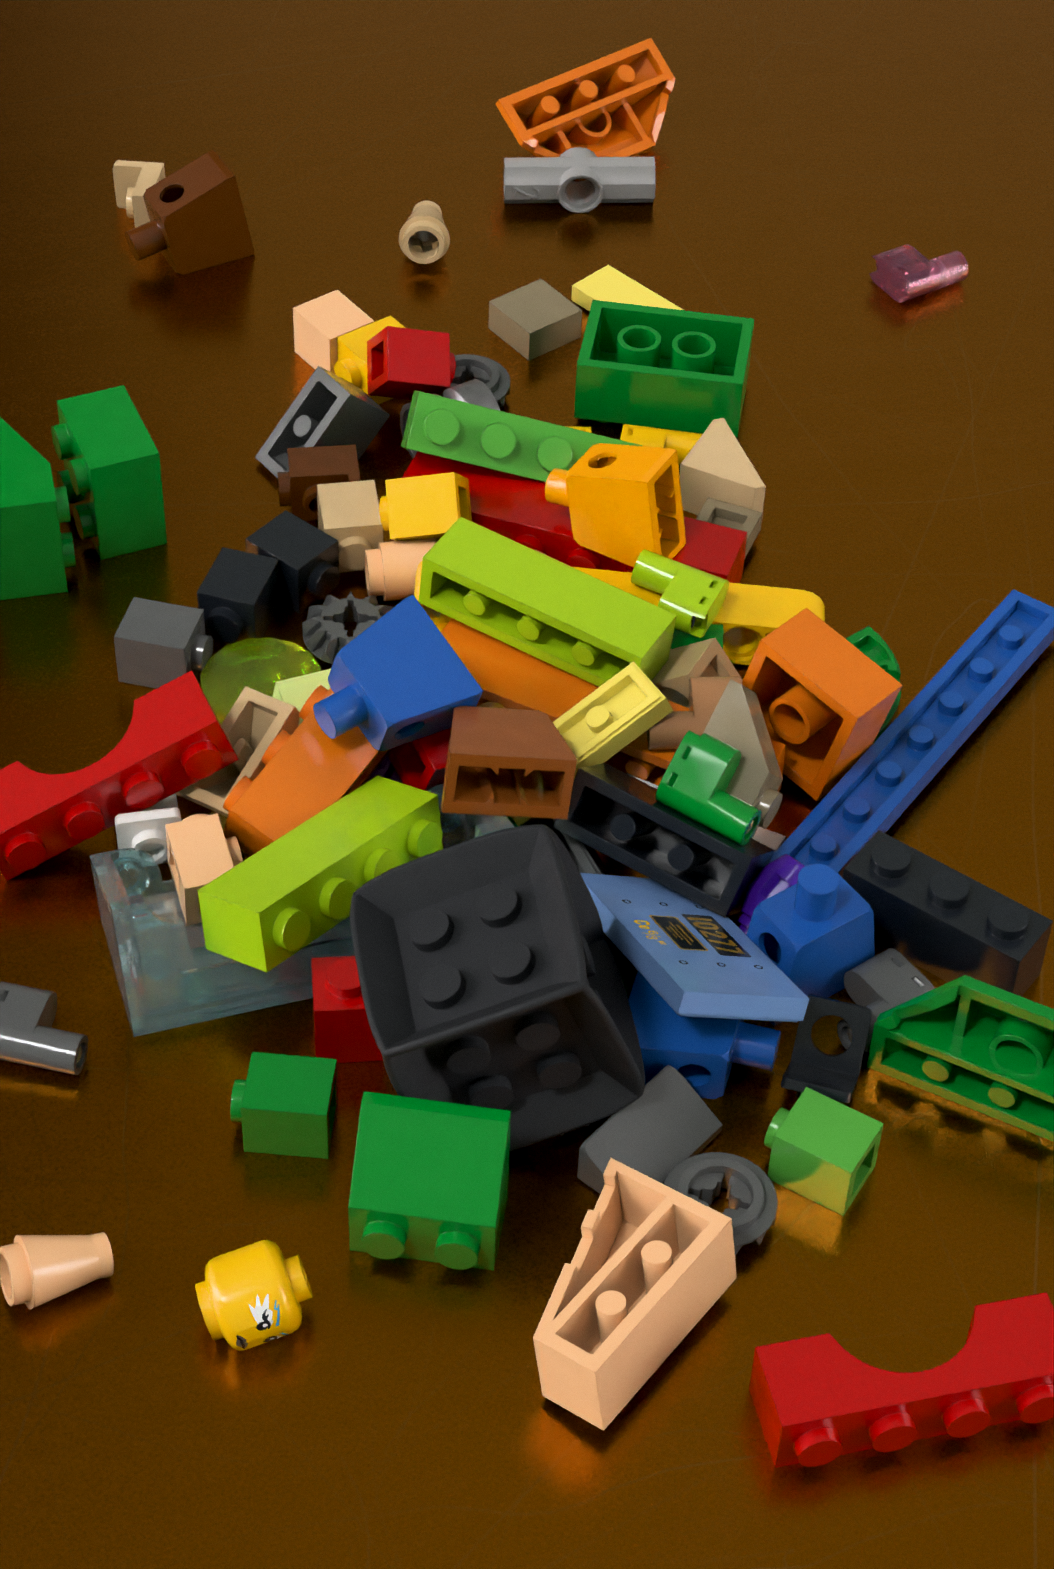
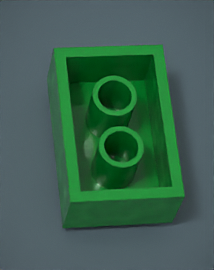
(662, 367)

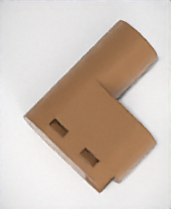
(703, 699)

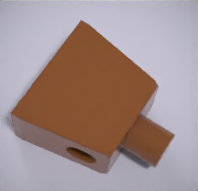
(507, 764)

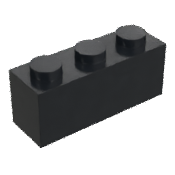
(629, 825)
(947, 918)

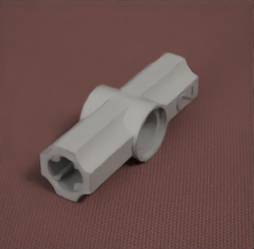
(605, 180)

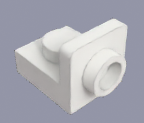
(147, 828)

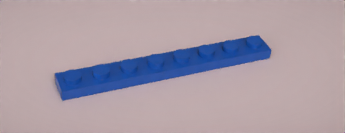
(924, 735)

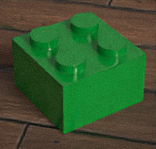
(110, 472)

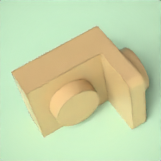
(130, 184)

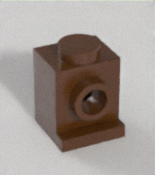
(311, 467)

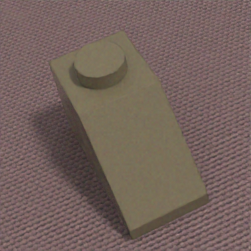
(742, 725)

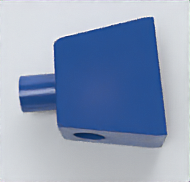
(396, 681)
(815, 930)
(697, 1046)

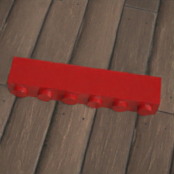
(520, 512)

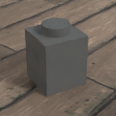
(160, 643)

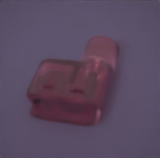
(909, 274)

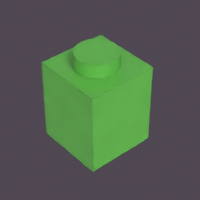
(822, 1150)

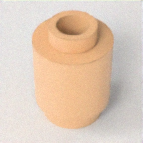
(393, 567)

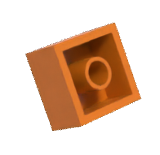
(819, 699)

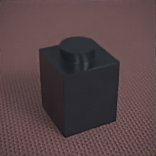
(305, 558)
(239, 596)

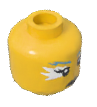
(253, 1295)

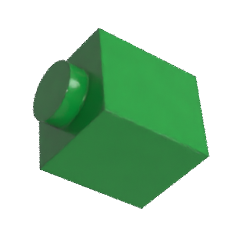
(287, 1105)

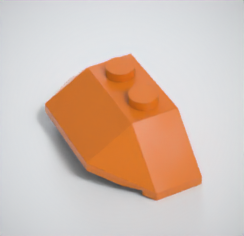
(601, 106)

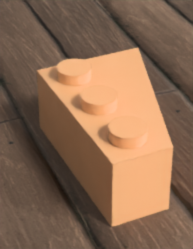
(631, 1293)

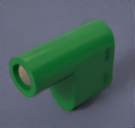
(698, 783)

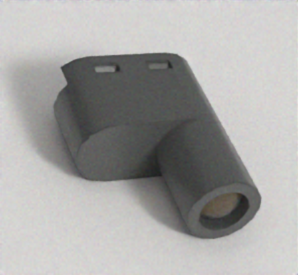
(881, 985)
(27, 1031)

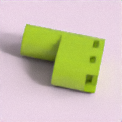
(684, 590)

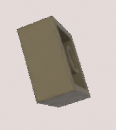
(535, 319)

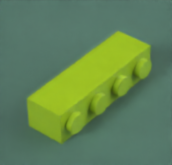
(543, 605)
(308, 876)

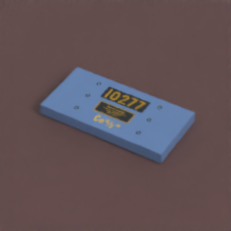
(692, 954)

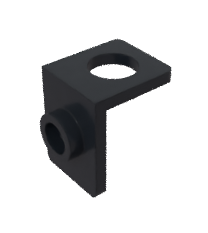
(828, 1073)

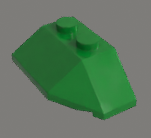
(973, 1050)

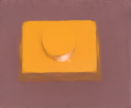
(623, 500)

